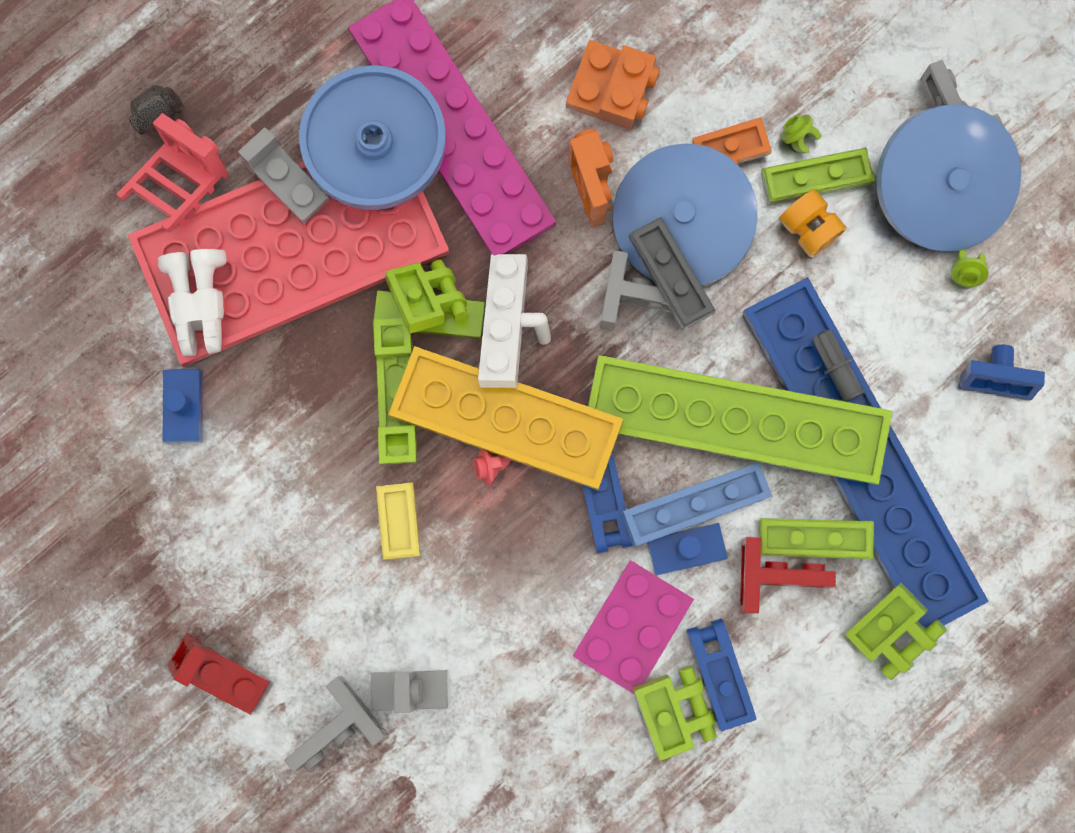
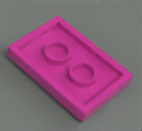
(633, 627)

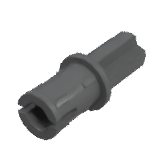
(837, 365)

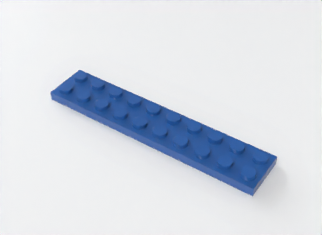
(908, 528)

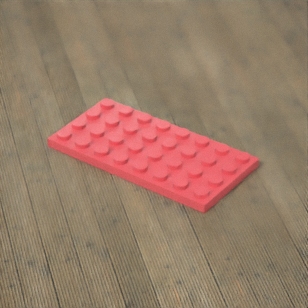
(279, 264)

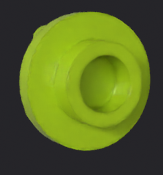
(796, 129)
(969, 271)

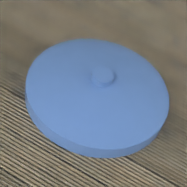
(372, 137)
(949, 177)
(701, 201)

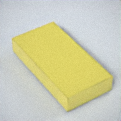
(398, 521)

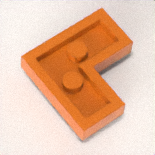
(739, 142)

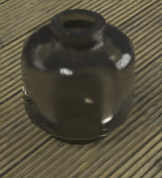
(150, 105)

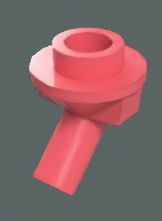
(488, 466)

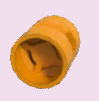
(806, 212)

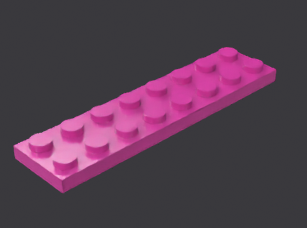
(476, 158)

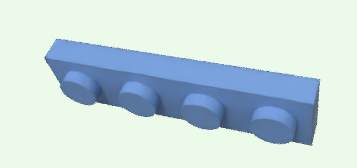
(696, 504)

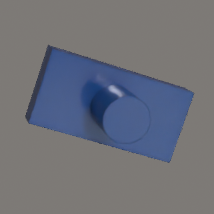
(1001, 376)
(182, 406)
(687, 549)

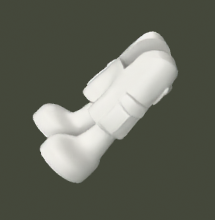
(198, 310)

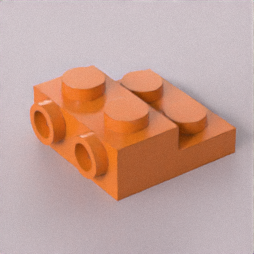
(613, 83)
(590, 169)

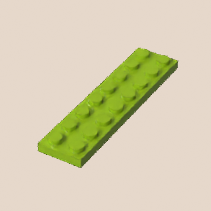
(743, 419)

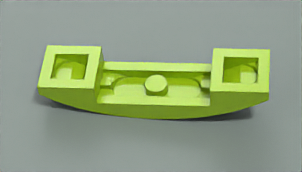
(393, 350)

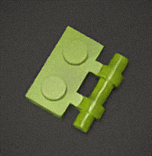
(416, 299)
(887, 622)
(664, 715)

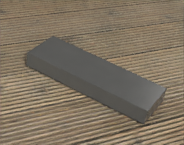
(672, 273)

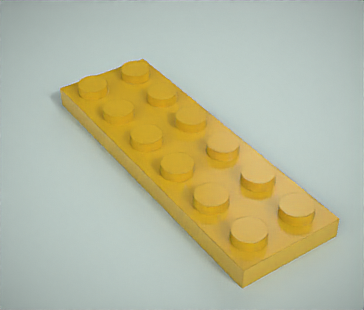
(508, 422)

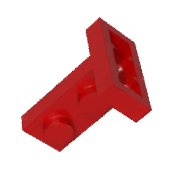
(774, 574)
(216, 674)

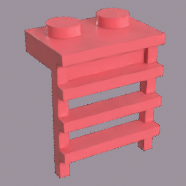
(187, 155)

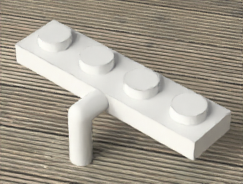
(505, 321)

